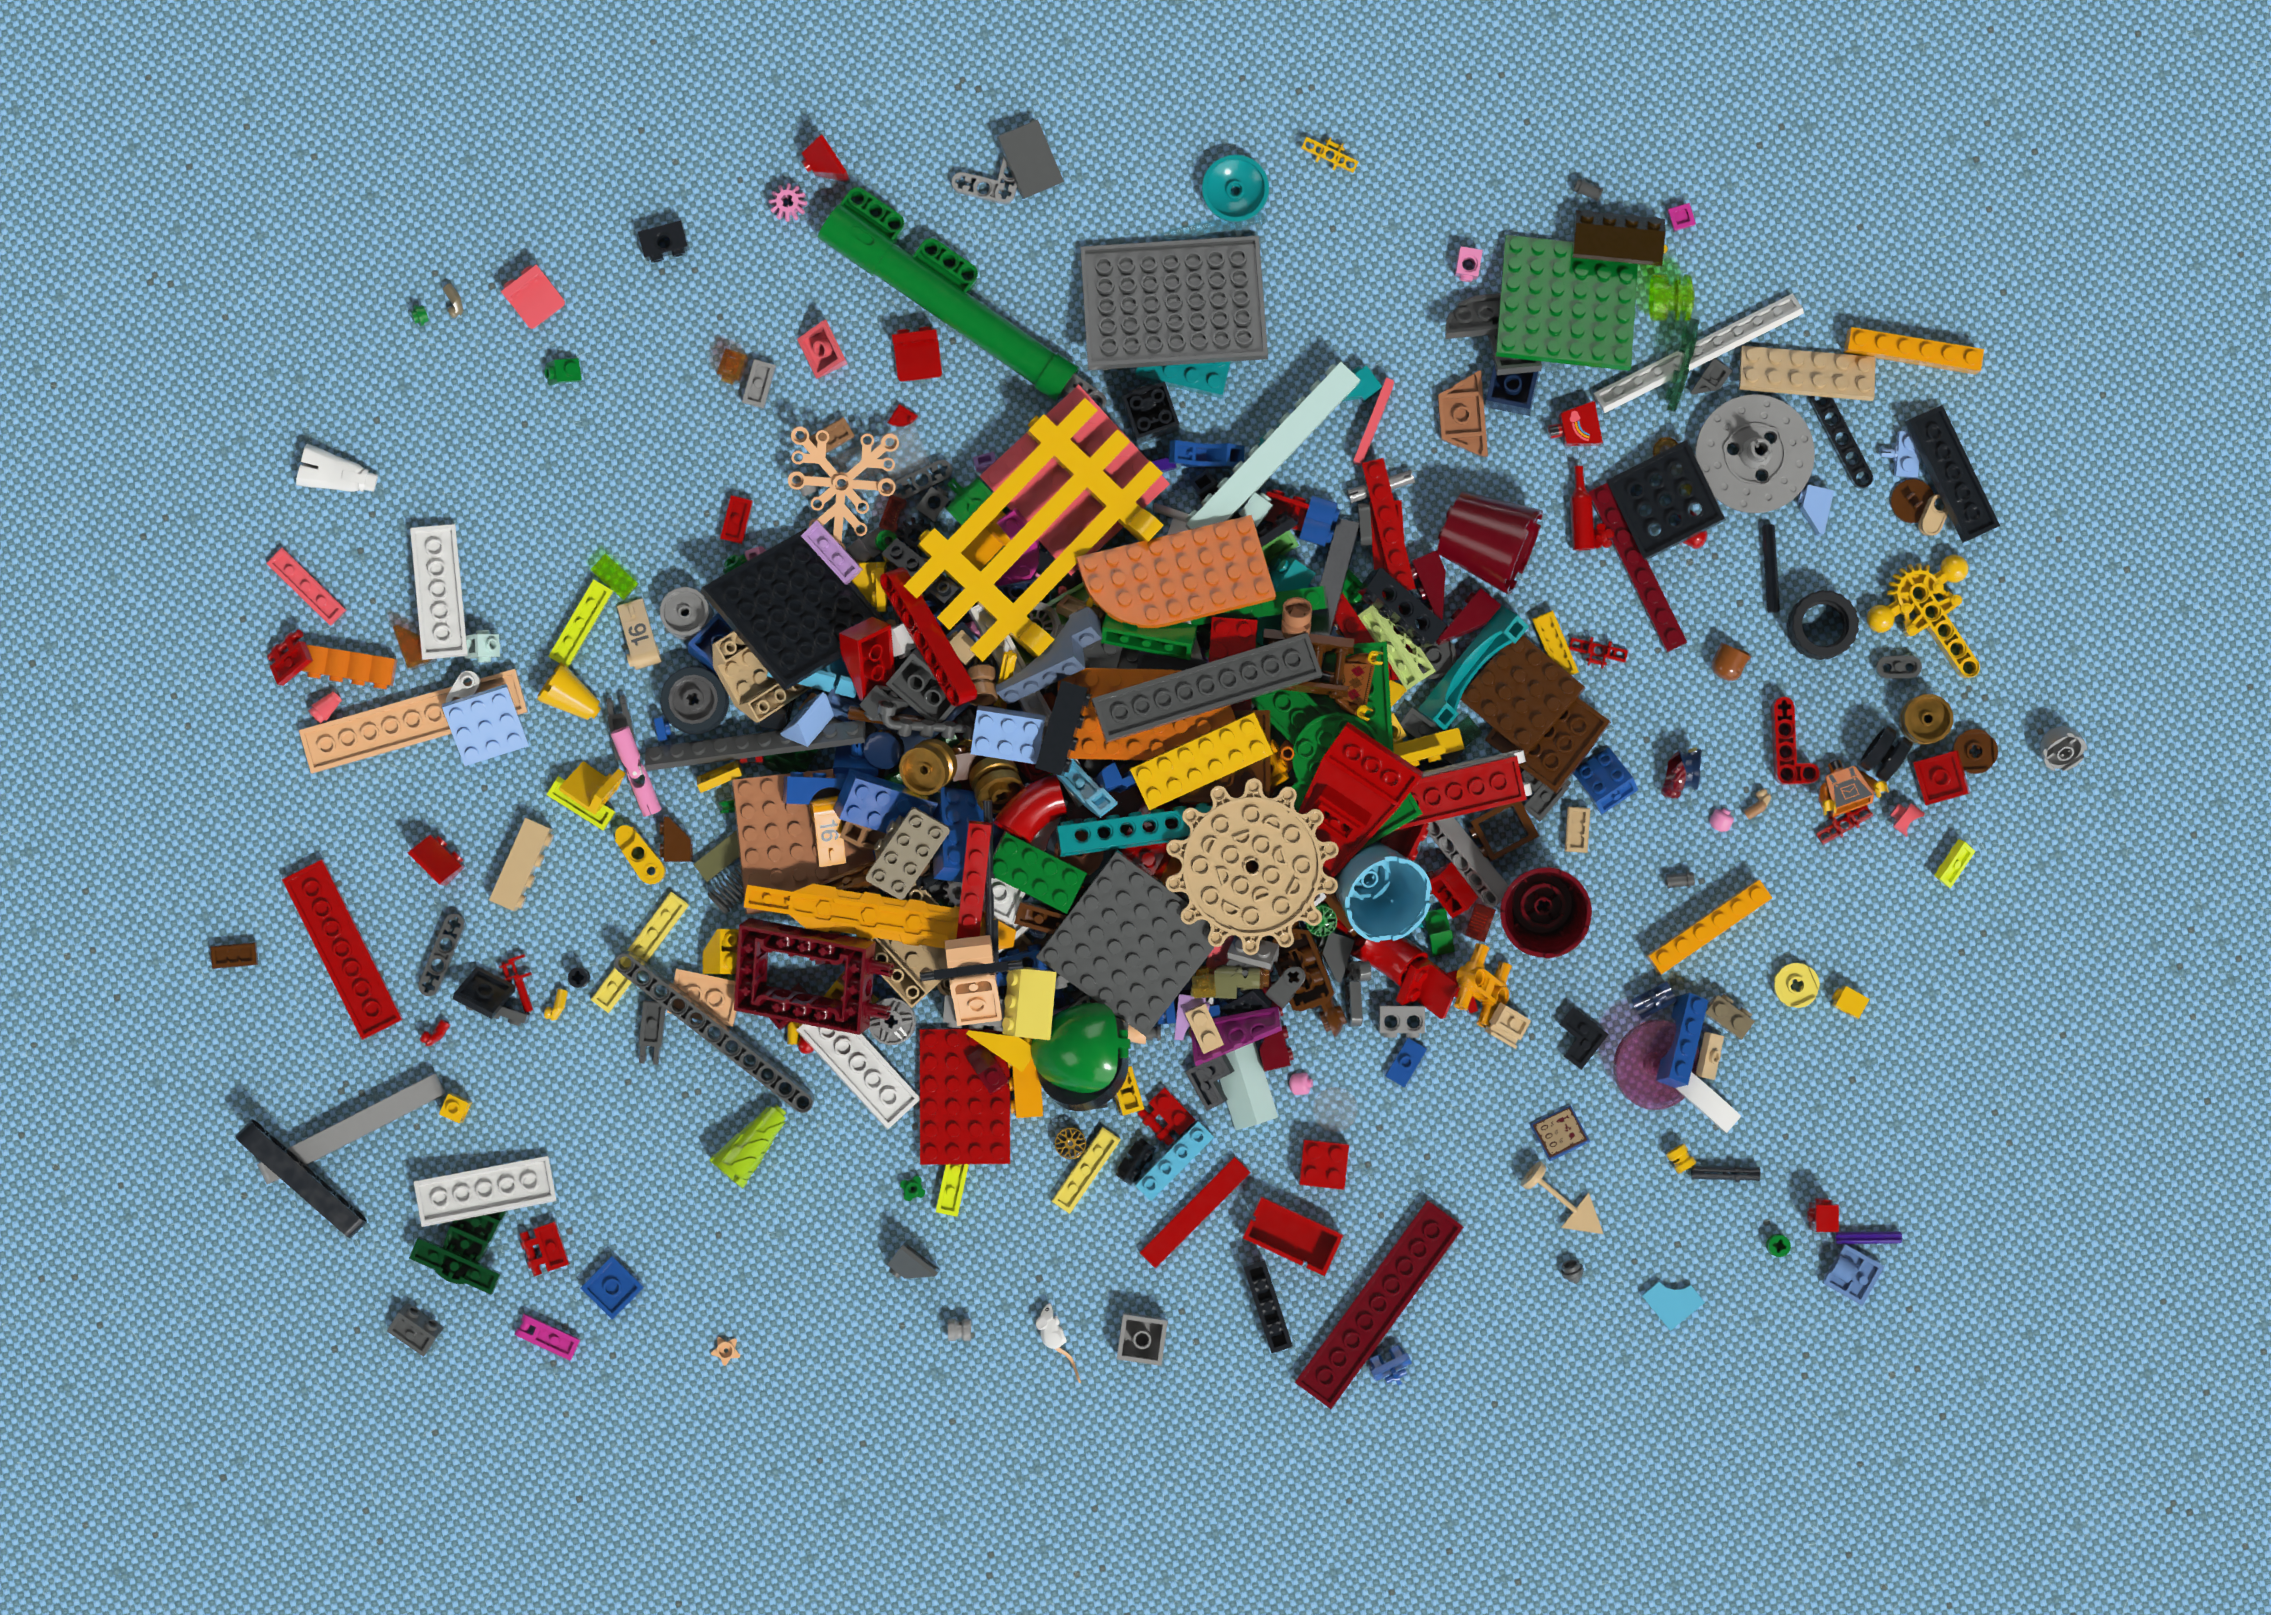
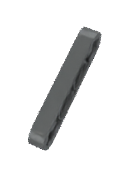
(445, 956)

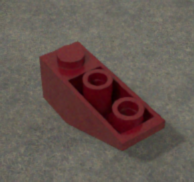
(1431, 576)
(1474, 616)

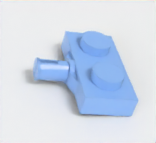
(1904, 456)

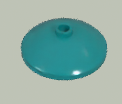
(1239, 173)

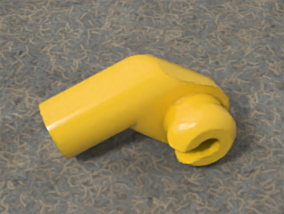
(559, 1005)
(792, 1034)

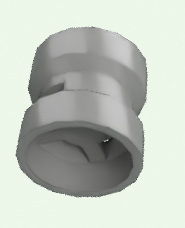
(959, 1329)

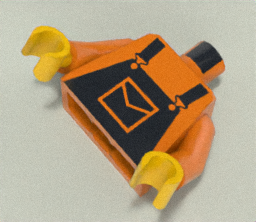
(1848, 789)

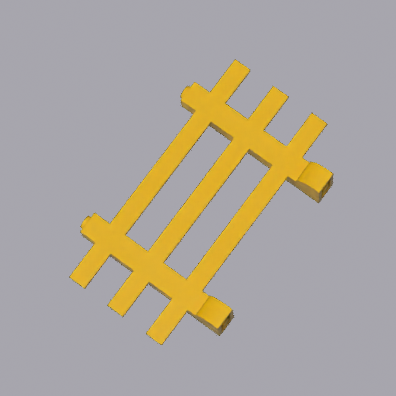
(1086, 475)

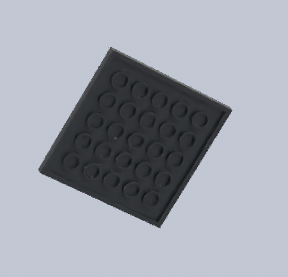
(789, 609)

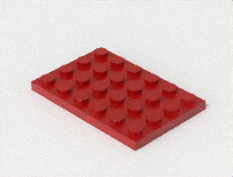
(956, 1110)

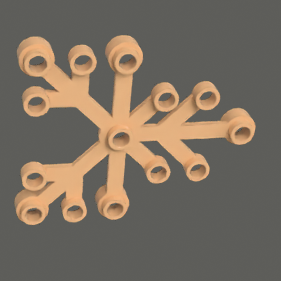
(839, 509)

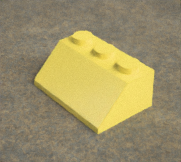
(1029, 1003)

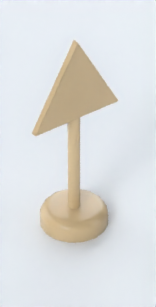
(1582, 1217)

